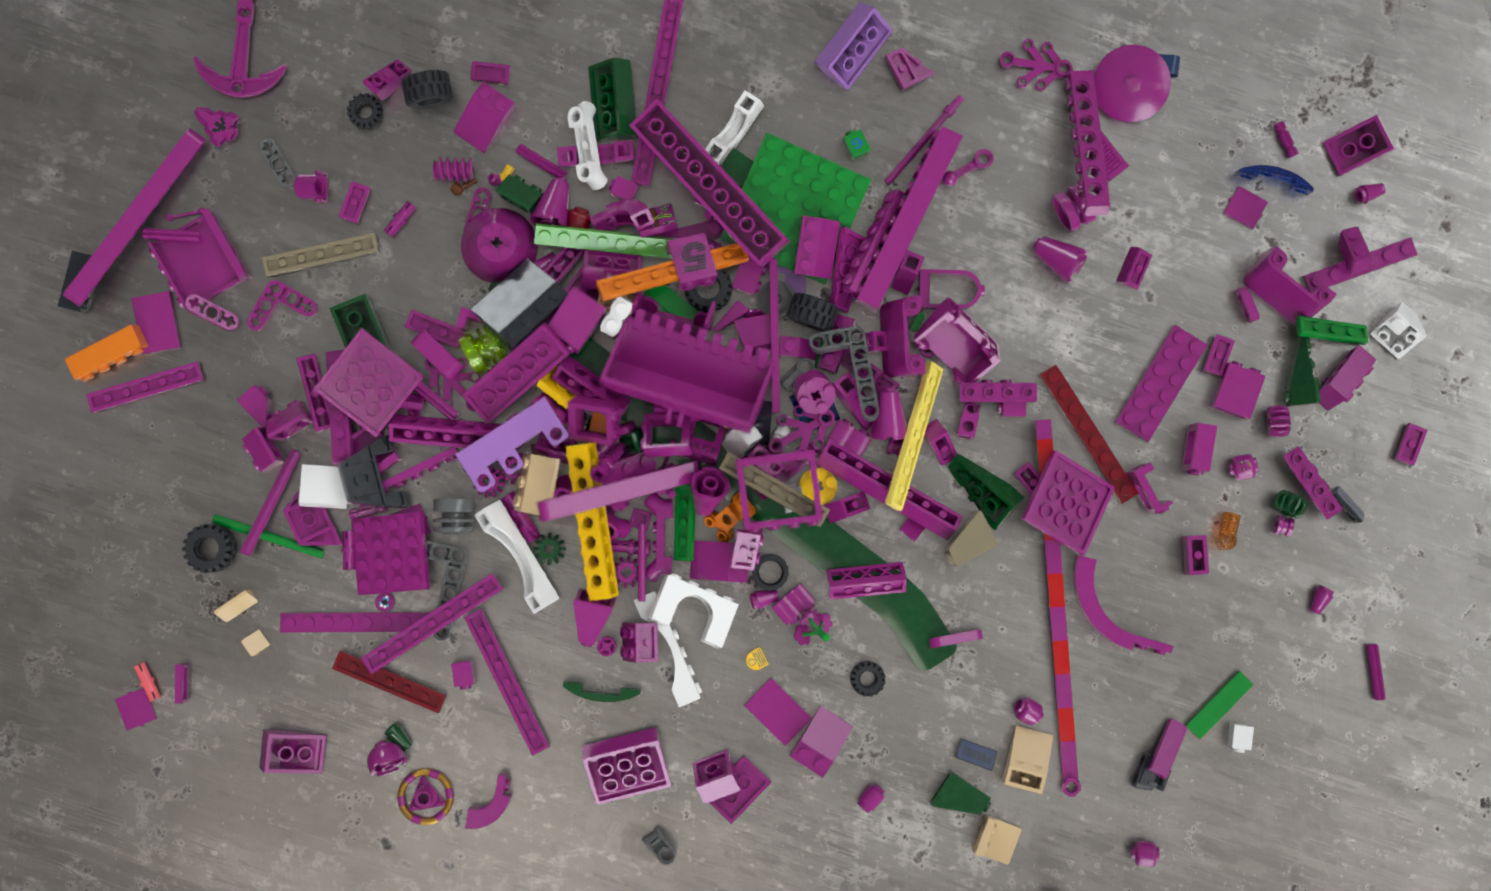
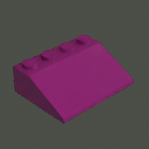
(625, 766)

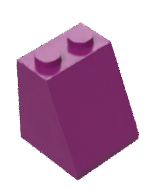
(576, 320)

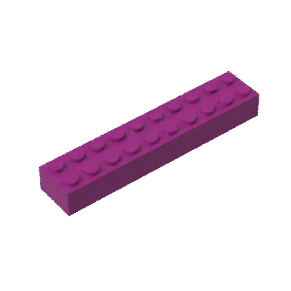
(709, 183)
(910, 215)

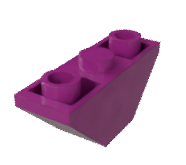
(387, 80)

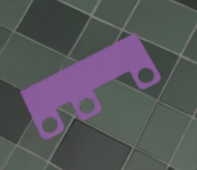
(504, 439)

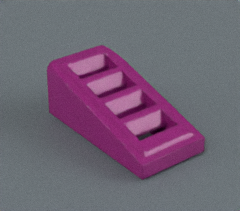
(736, 312)

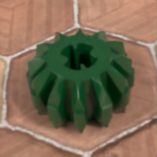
(1290, 504)
(548, 555)

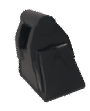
(1146, 779)

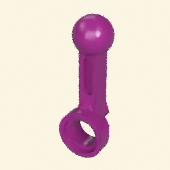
(950, 177)

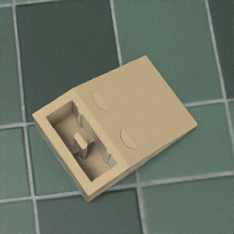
(1028, 760)

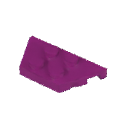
(311, 524)

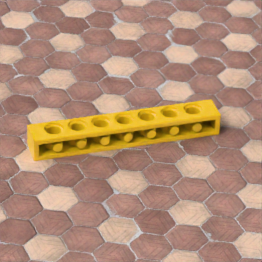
(598, 530)

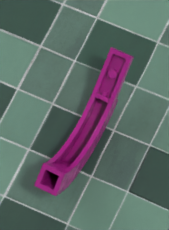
(1087, 600)

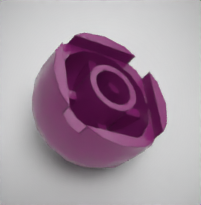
(385, 758)

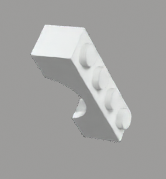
(743, 116)

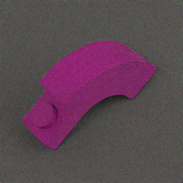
(623, 213)
(483, 816)

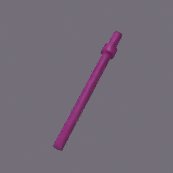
(947, 113)

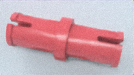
(147, 682)

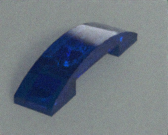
(1297, 185)

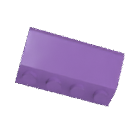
(854, 45)

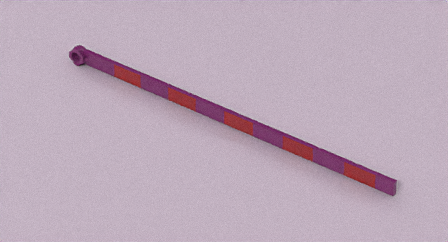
(1059, 633)

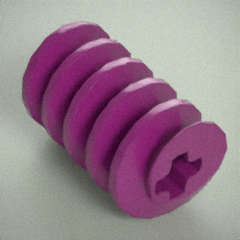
(453, 169)

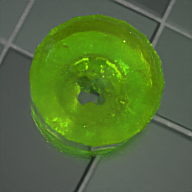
(481, 349)

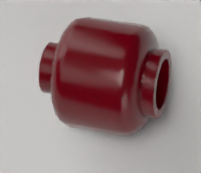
(579, 218)

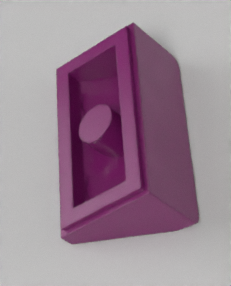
(1134, 267)

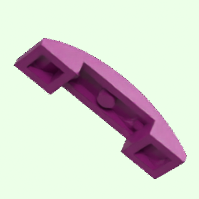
(608, 154)

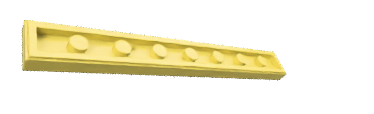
(914, 436)

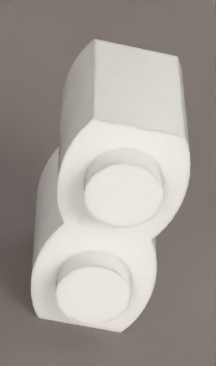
(613, 319)

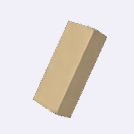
(236, 605)

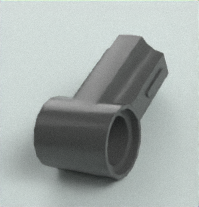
(789, 378)

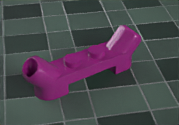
(661, 509)
(617, 527)

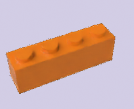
(107, 352)

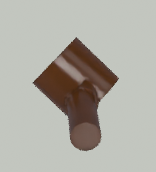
(457, 189)

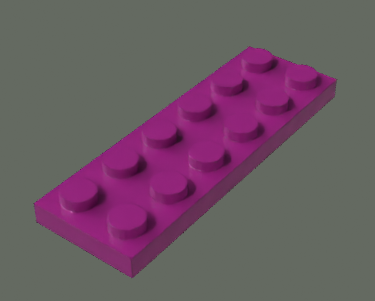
(516, 373)
(1161, 383)

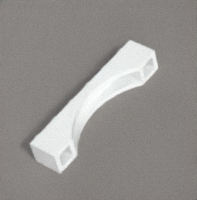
(498, 523)
(683, 687)

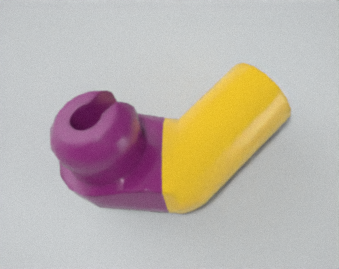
(497, 179)

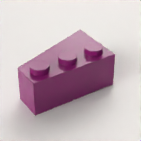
(1346, 377)

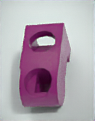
(968, 421)
(772, 469)

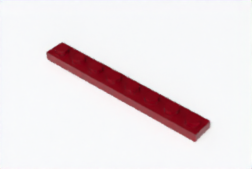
(1088, 433)

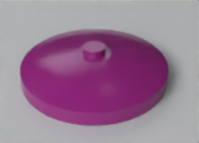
(1132, 83)

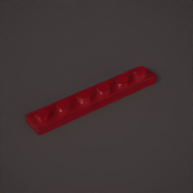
(390, 682)

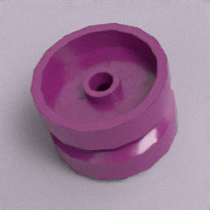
(1068, 209)

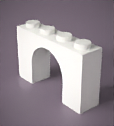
(720, 610)

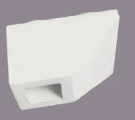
(1399, 330)

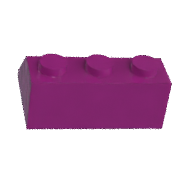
(816, 247)
(602, 265)

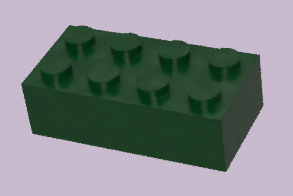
(357, 314)

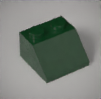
(518, 193)

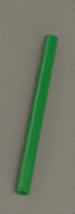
(268, 536)

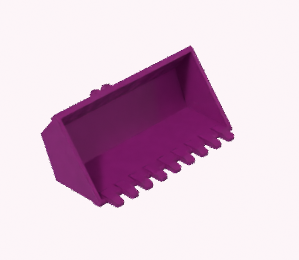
(688, 372)

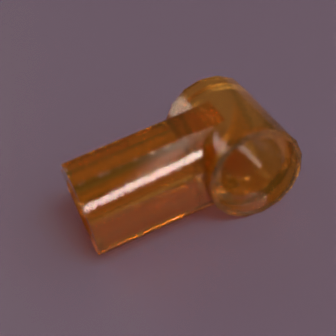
(1228, 529)

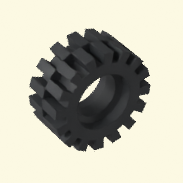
(354, 106)
(867, 690)

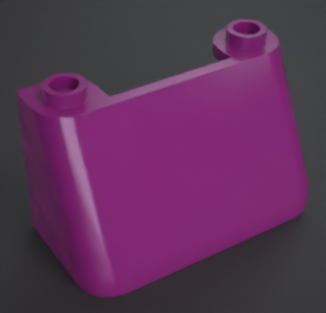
(1281, 290)
(893, 320)
(958, 342)

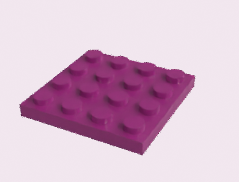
(369, 382)
(1068, 502)
(390, 553)

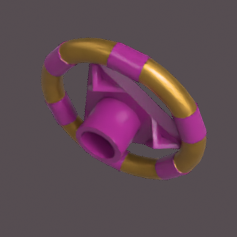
(425, 796)

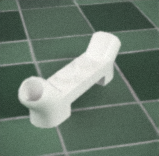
(589, 168)

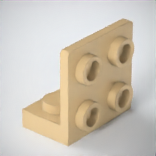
(996, 840)

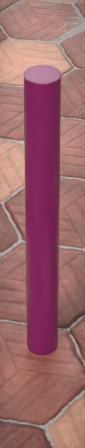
(641, 562)

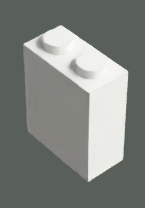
(321, 487)

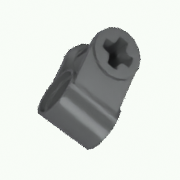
(659, 845)

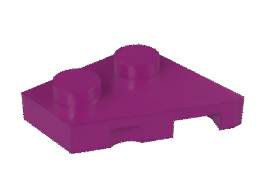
(907, 68)

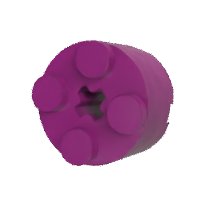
(822, 389)

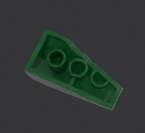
(1300, 384)
(988, 492)

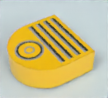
(756, 659)

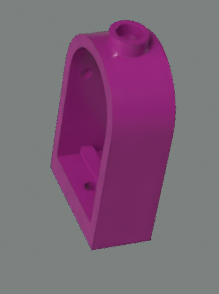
(924, 286)

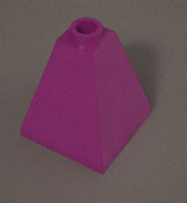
(591, 616)

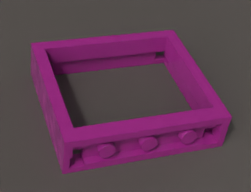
(791, 522)

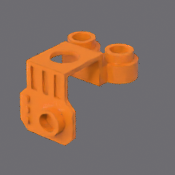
(722, 523)

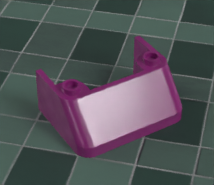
(701, 319)

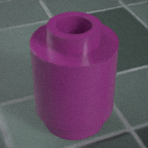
(871, 798)

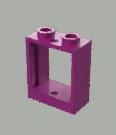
(576, 420)
(658, 420)
(1199, 448)

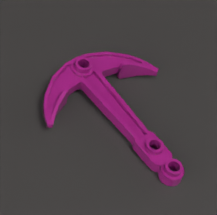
(240, 60)

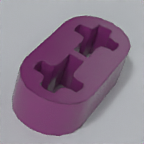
(1247, 304)

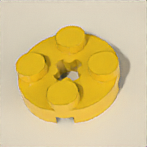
(828, 482)

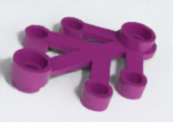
(1038, 65)
(454, 382)
(804, 430)

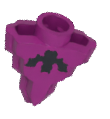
(218, 124)

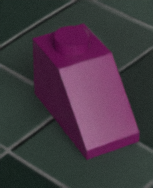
(796, 348)
(257, 404)
(940, 442)
(557, 451)
(847, 507)

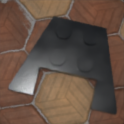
(363, 481)

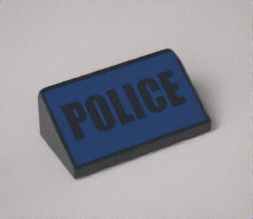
(1348, 506)
(976, 754)

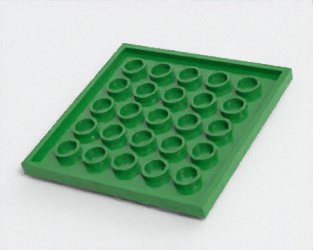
(796, 183)

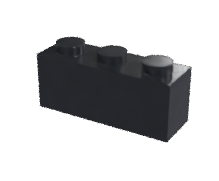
(76, 263)

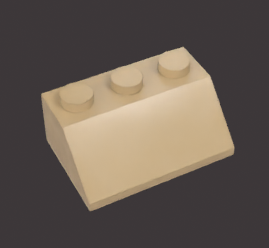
(536, 482)

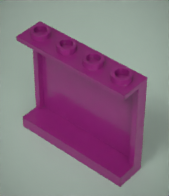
(201, 266)

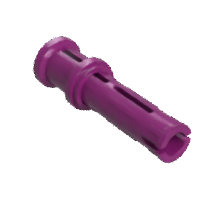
(606, 465)
(629, 547)

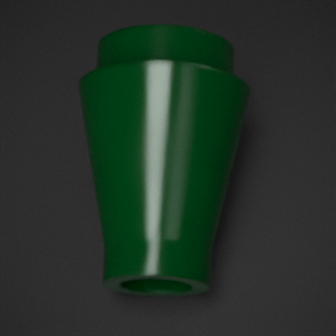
(397, 735)

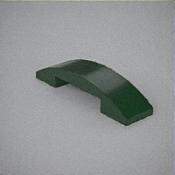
(577, 689)

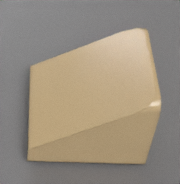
(255, 643)

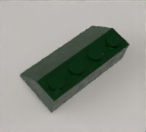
(613, 98)

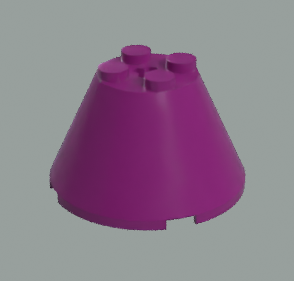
(495, 225)

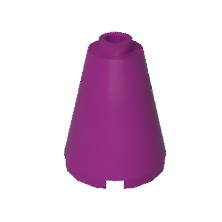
(553, 204)
(1061, 257)
(891, 418)
(708, 489)

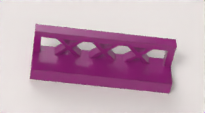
(866, 584)

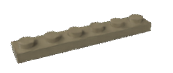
(320, 254)
(773, 488)

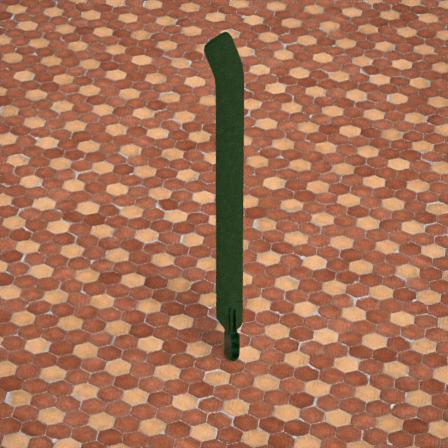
(825, 547)

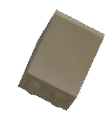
(970, 541)

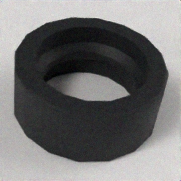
(773, 586)

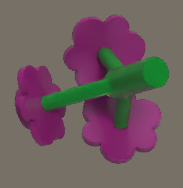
(820, 623)

